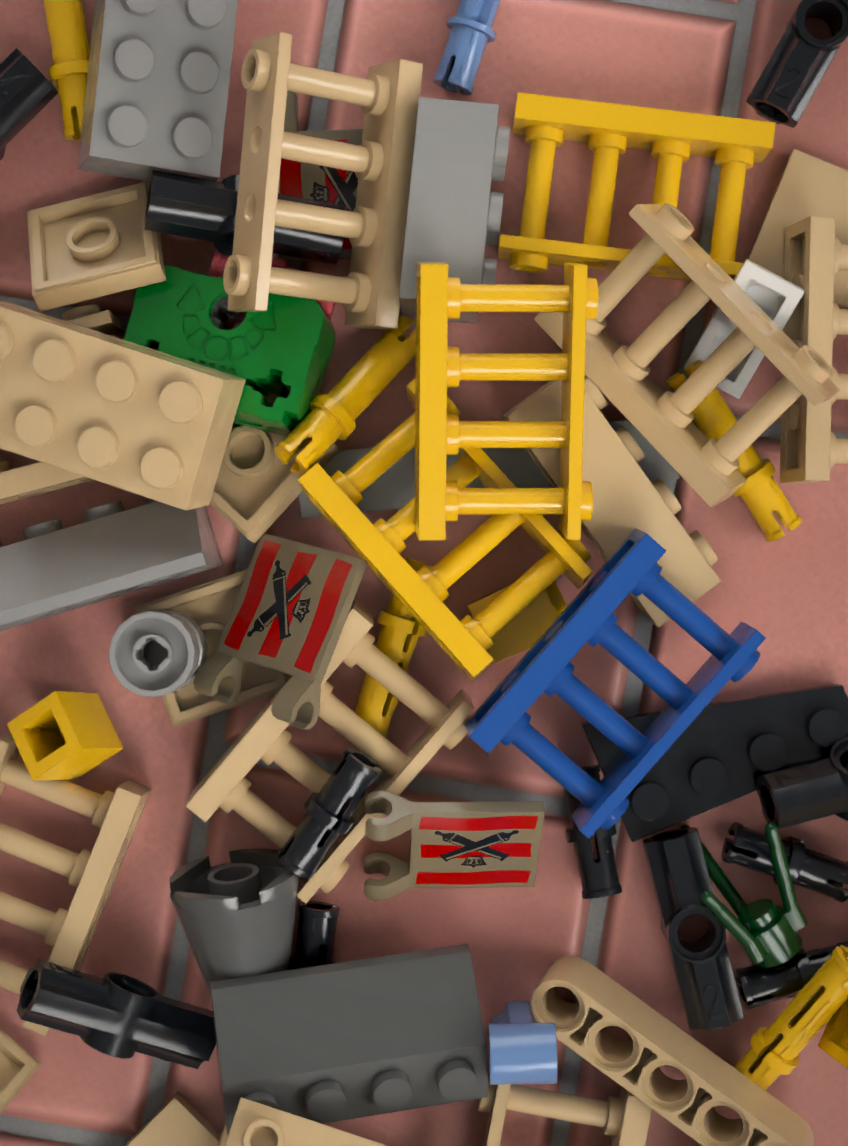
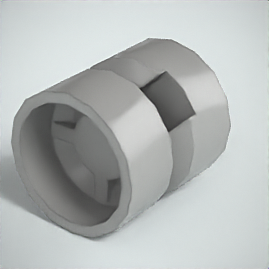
(157, 652)

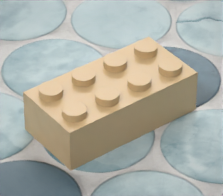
(113, 408)

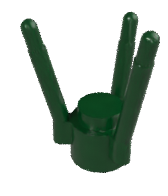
(762, 928)

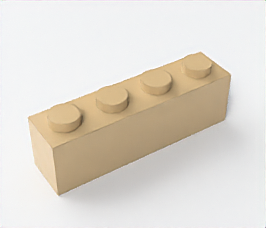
(622, 495)

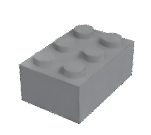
(157, 87)
(451, 195)

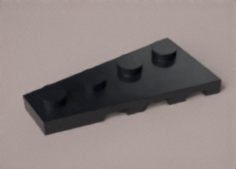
(726, 752)

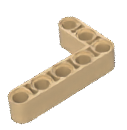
(658, 1043)

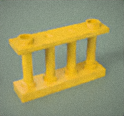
(608, 132)
(444, 366)
(426, 590)

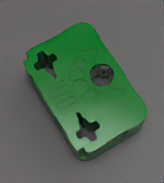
(268, 349)

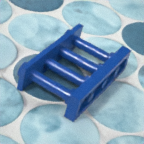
(592, 621)

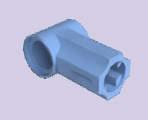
(521, 1047)

